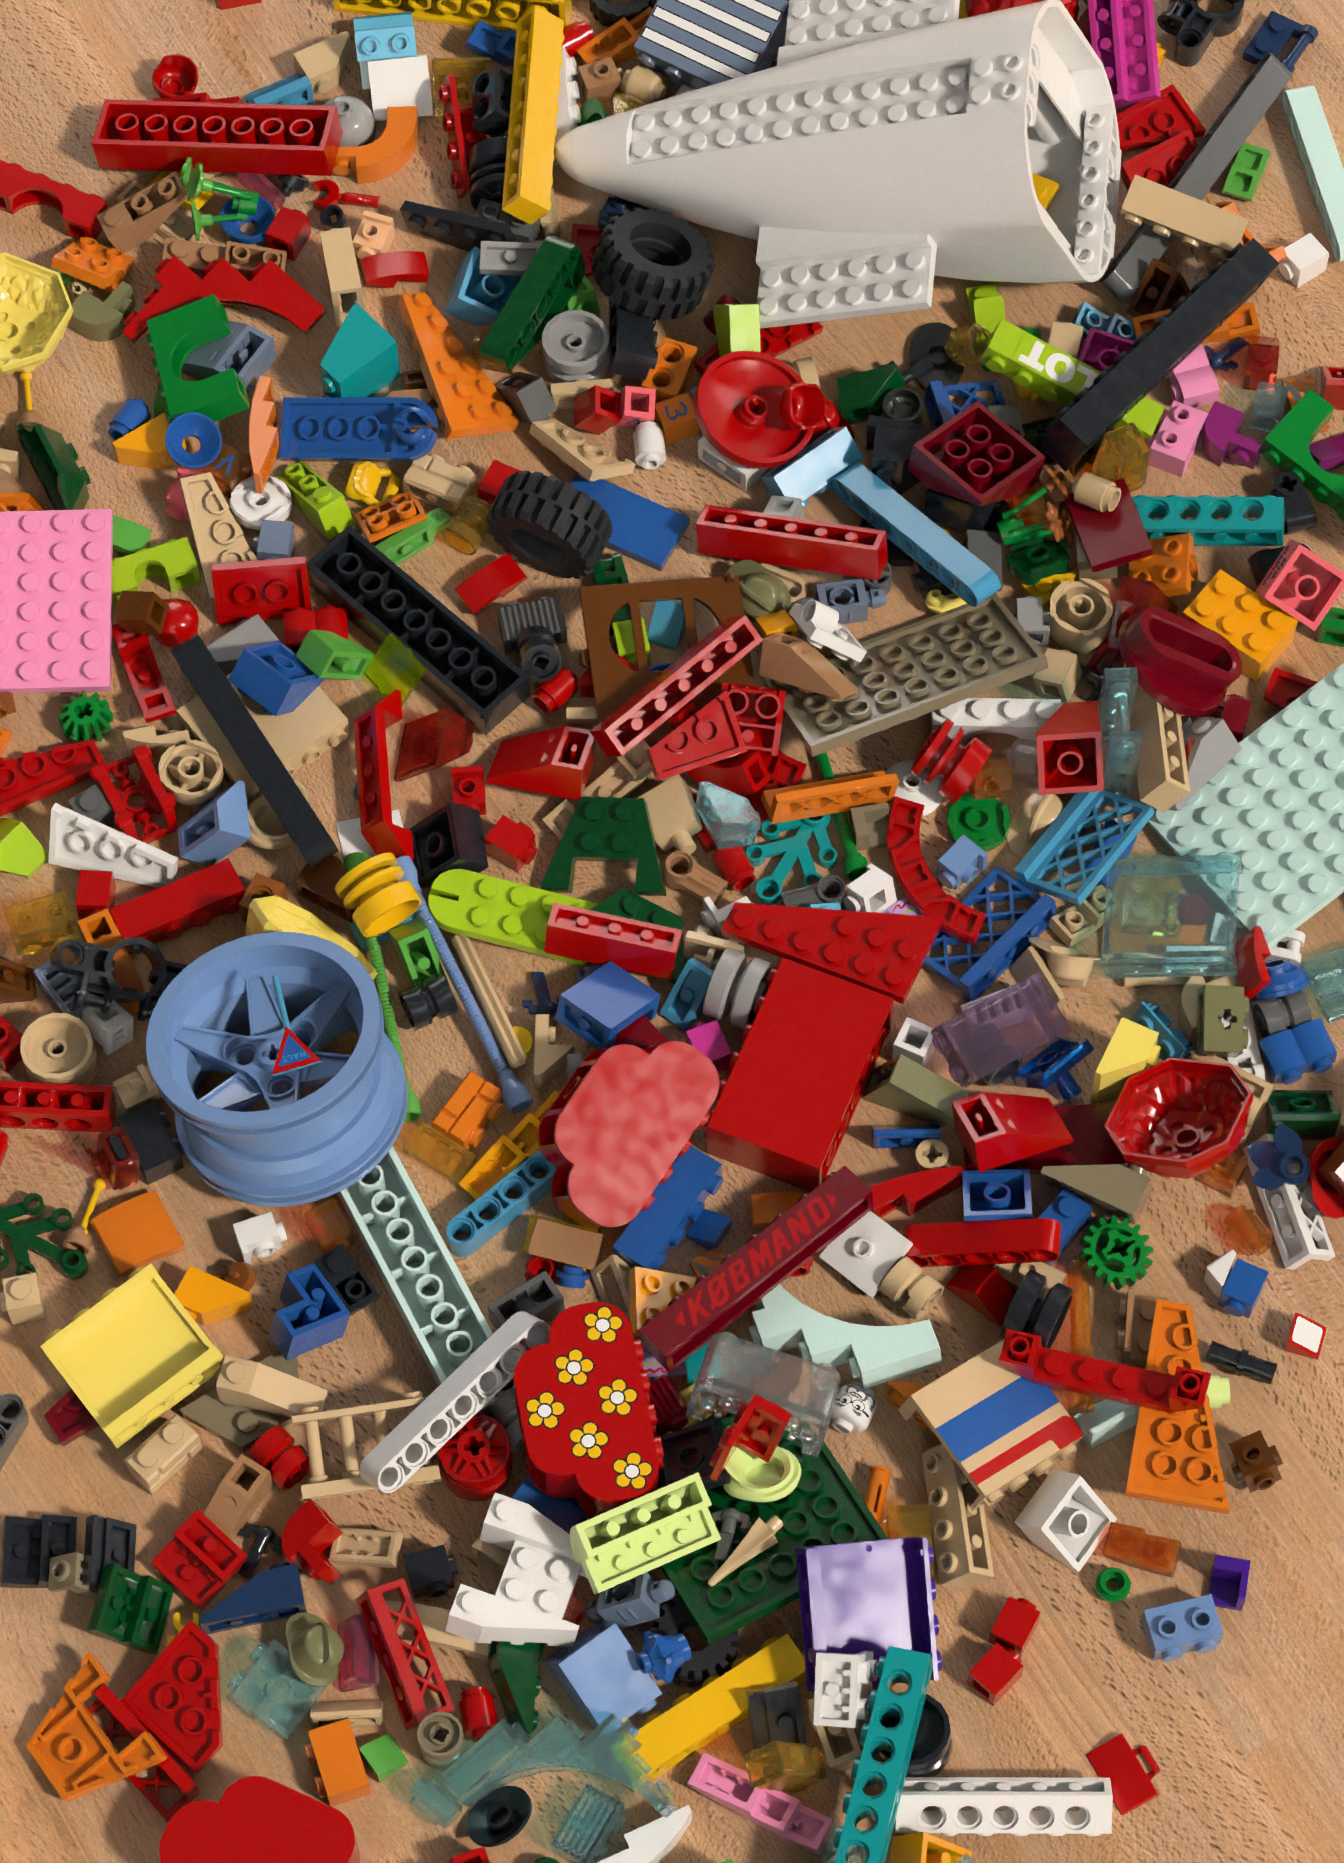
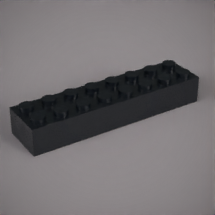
(388, 601)

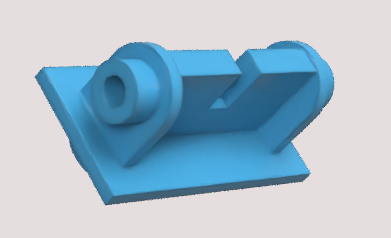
(1172, 1042)

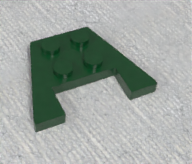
(608, 832)

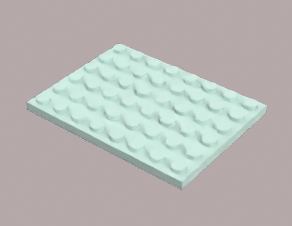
(1278, 811)

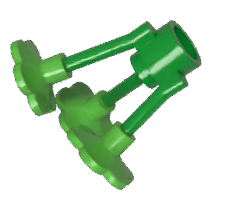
(193, 180)

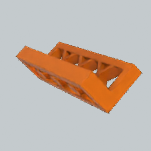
(829, 796)

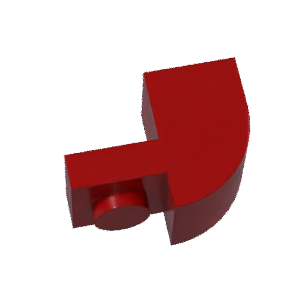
(305, 1539)

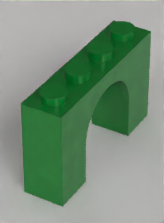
(173, 339)
(1289, 450)

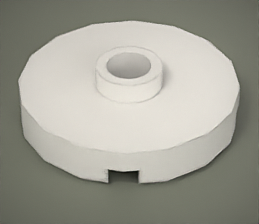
(250, 507)

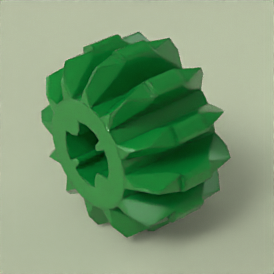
(85, 717)

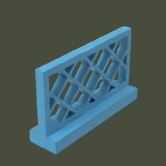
(1066, 835)

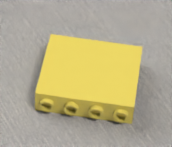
(133, 1355)

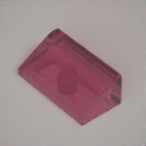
(360, 1662)

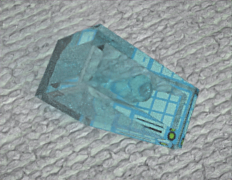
(727, 816)

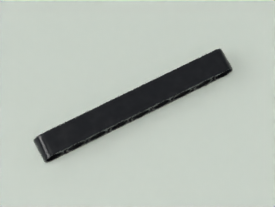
(254, 751)

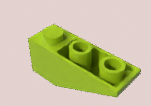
(317, 499)

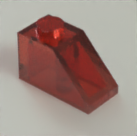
(1260, 361)

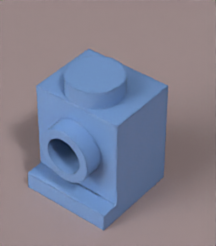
(961, 863)

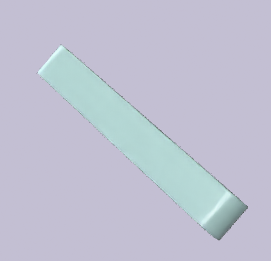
(1319, 160)

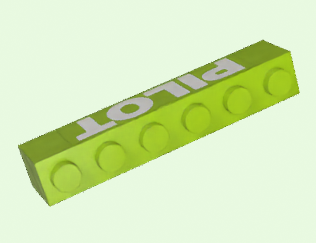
(1054, 373)

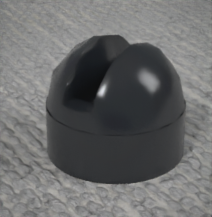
(330, 211)

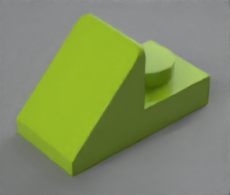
(985, 305)

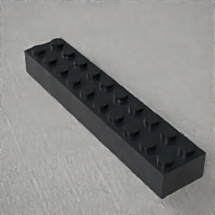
(1157, 353)

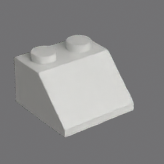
(1066, 1519)

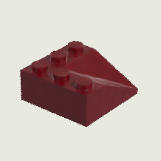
(976, 458)

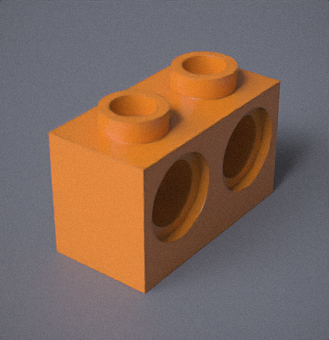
(673, 375)

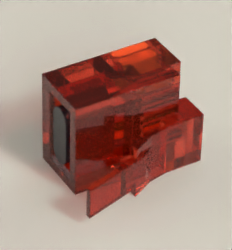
(115, 1158)

